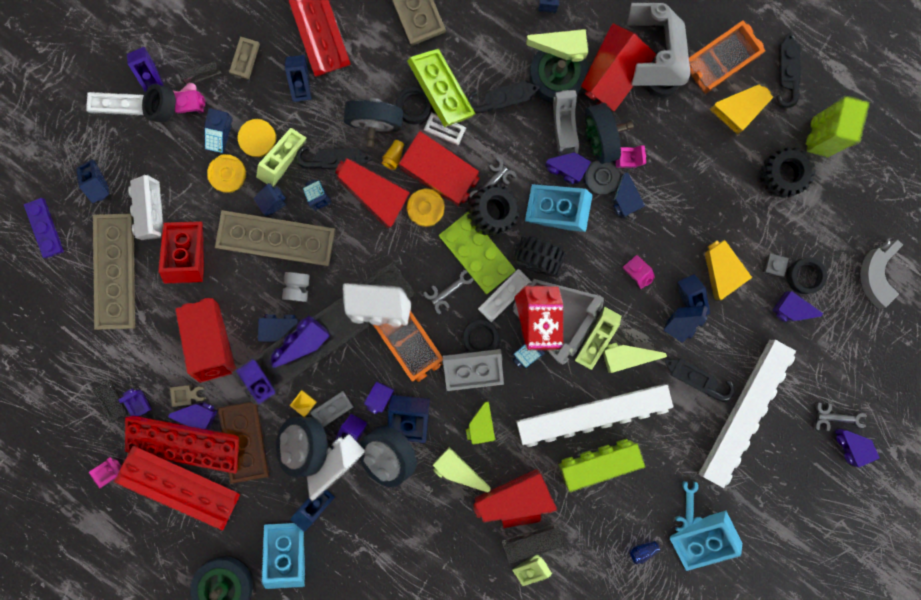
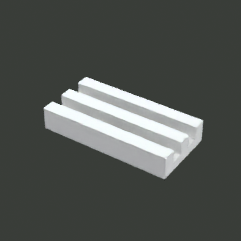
(455, 141)

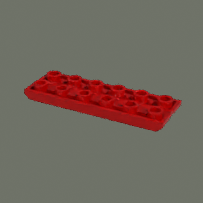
(320, 35)
(183, 443)
(177, 488)

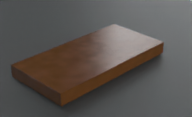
(245, 423)

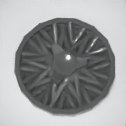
(602, 177)

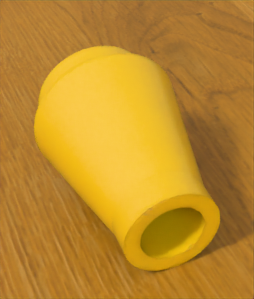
(393, 155)

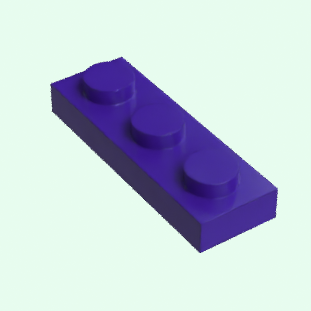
(43, 228)

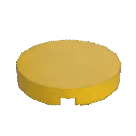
(256, 138)
(226, 173)
(425, 207)

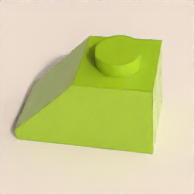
(481, 426)

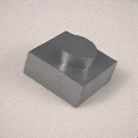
(776, 265)

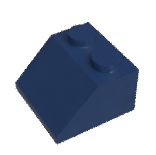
(409, 417)

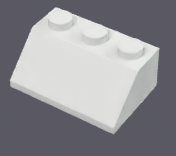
(146, 208)
(376, 305)
(335, 464)

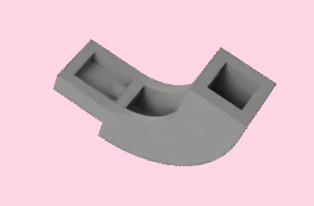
(565, 123)
(873, 274)

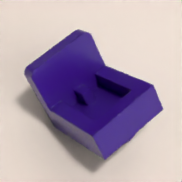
(135, 402)

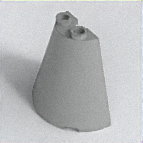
(578, 318)

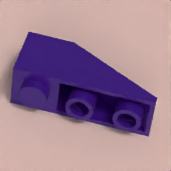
(303, 341)

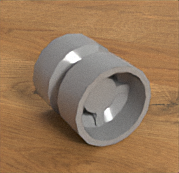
(295, 287)

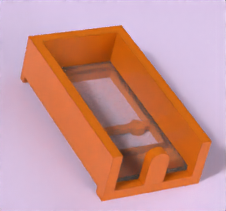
(725, 56)
(411, 347)

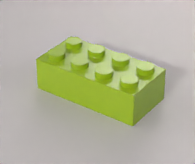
(837, 127)
(600, 465)

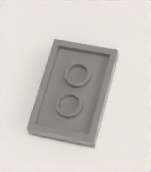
(473, 370)

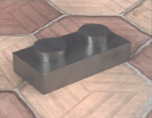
(332, 409)

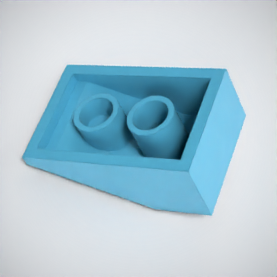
(559, 207)
(707, 541)
(283, 556)

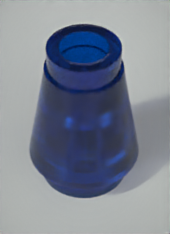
(644, 552)

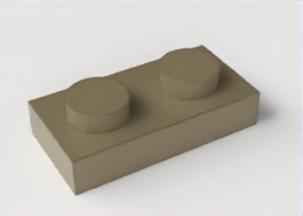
(244, 58)

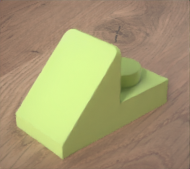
(532, 571)

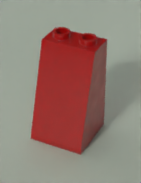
(615, 65)
(439, 169)
(372, 191)
(204, 340)
(515, 499)

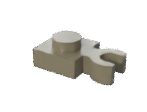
(184, 395)

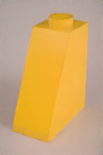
(742, 107)
(724, 269)

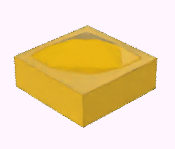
(303, 403)

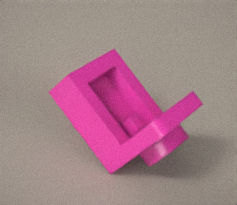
(189, 102)
(631, 157)
(639, 271)
(105, 472)

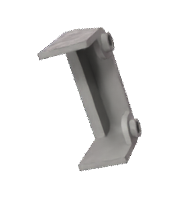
(671, 64)

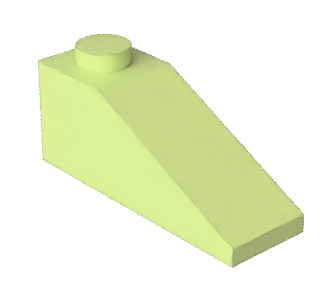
(561, 44)
(280, 157)
(598, 338)
(624, 356)
(456, 470)

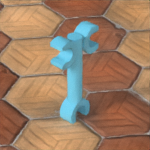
(689, 507)

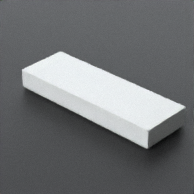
(114, 103)
(503, 295)

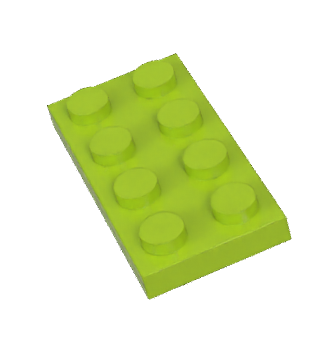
(441, 87)
(477, 254)

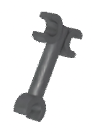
(501, 172)
(437, 299)
(825, 416)

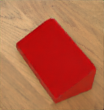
(523, 520)

